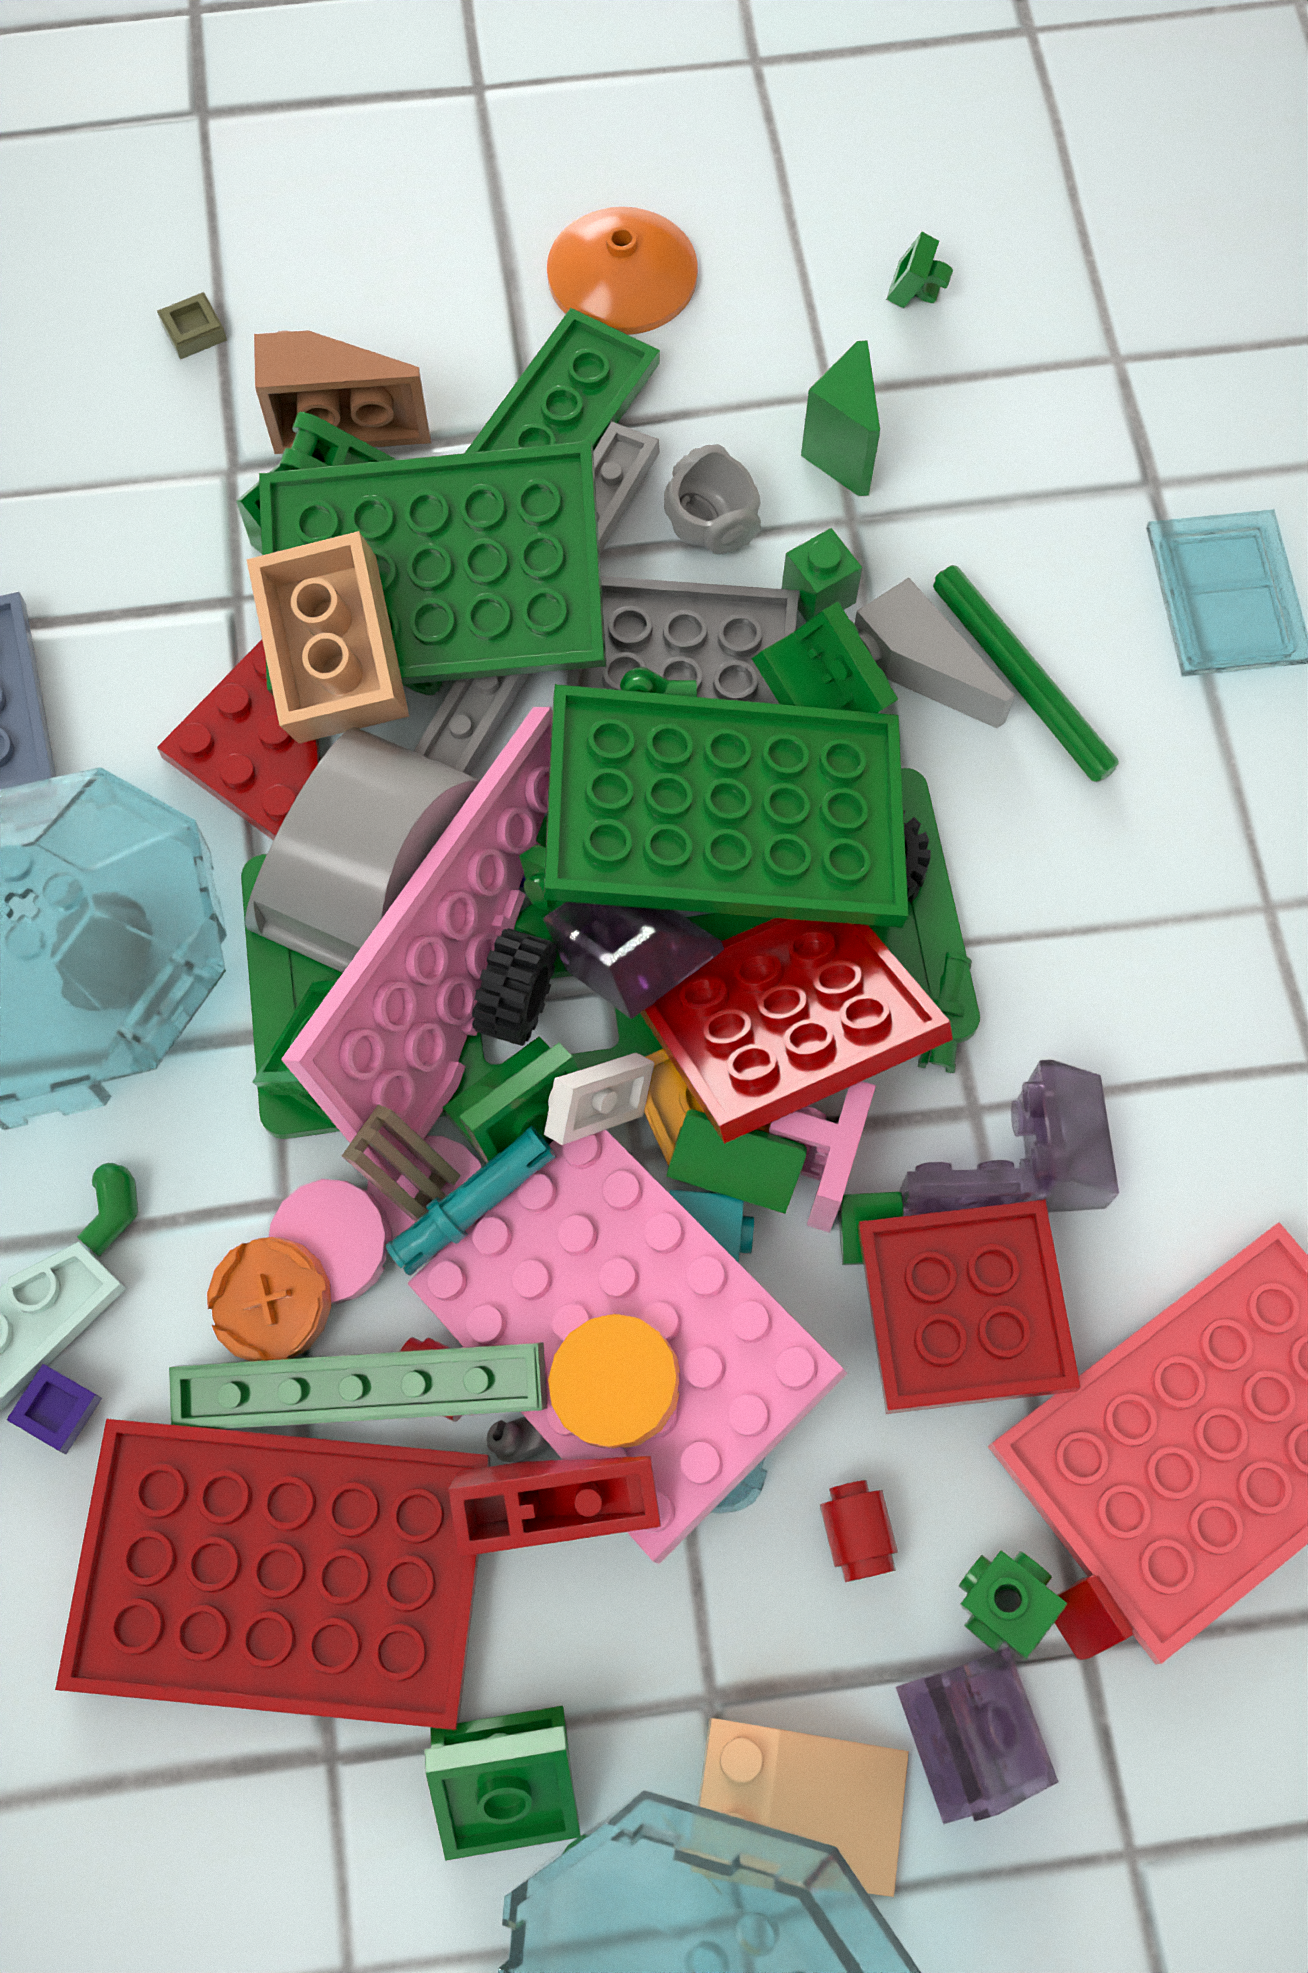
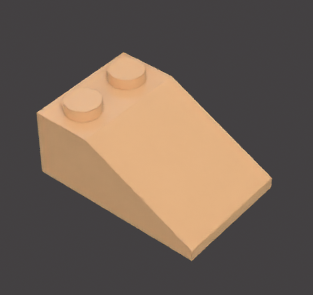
(813, 1789)

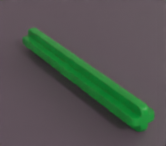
(1025, 674)

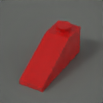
(551, 1502)

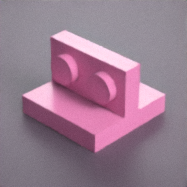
(829, 1148)

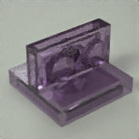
(977, 1737)

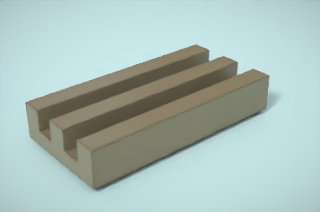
(428, 1188)

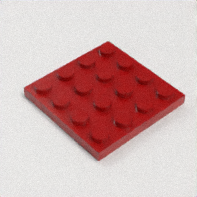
(791, 1020)

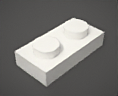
(598, 1098)

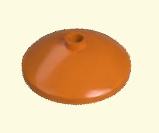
(623, 268)

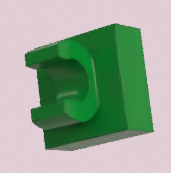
(919, 273)

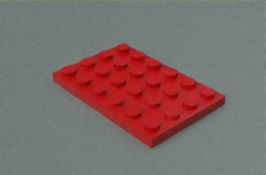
(272, 1576)

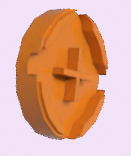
(269, 1299)

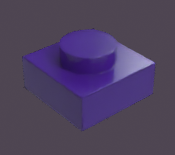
(54, 1409)

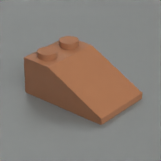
(340, 383)

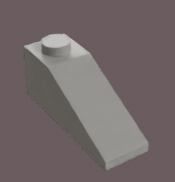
(929, 655)

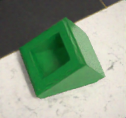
(860, 1208)

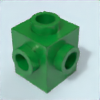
(1017, 1629)

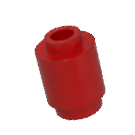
(859, 1531)

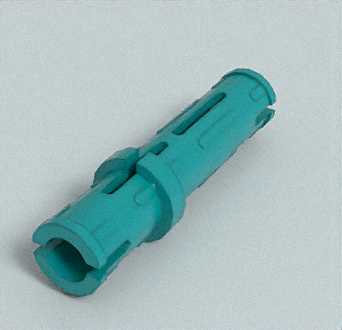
(462, 1207)

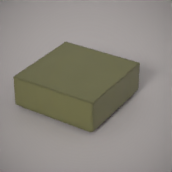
(192, 325)

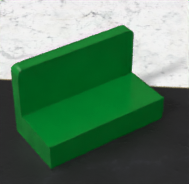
(749, 1168)

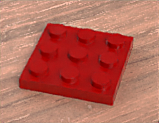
(967, 1307)

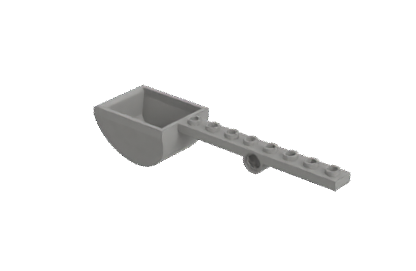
(381, 807)

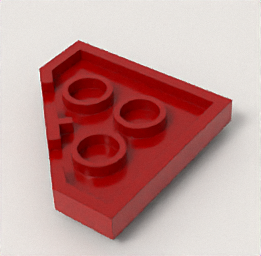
(240, 751)

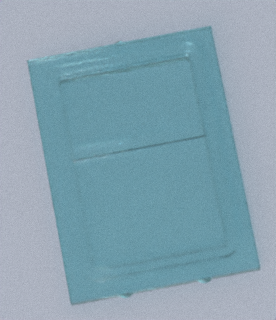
(1228, 592)

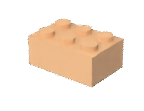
(327, 637)

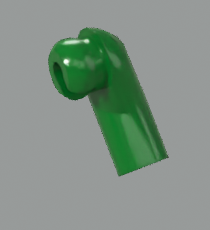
(645, 680)
(116, 1206)

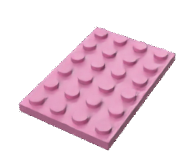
(606, 1240)

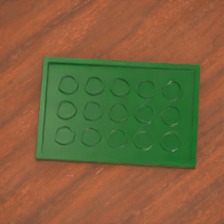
(475, 552)
(725, 807)

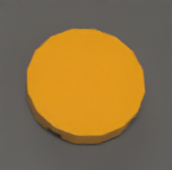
(614, 1381)

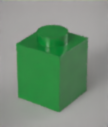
(822, 573)

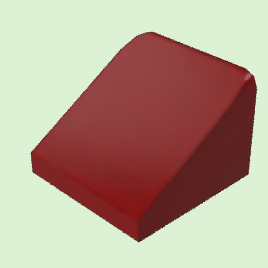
(1091, 1618)

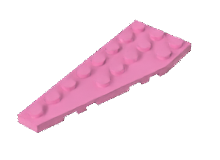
(408, 995)

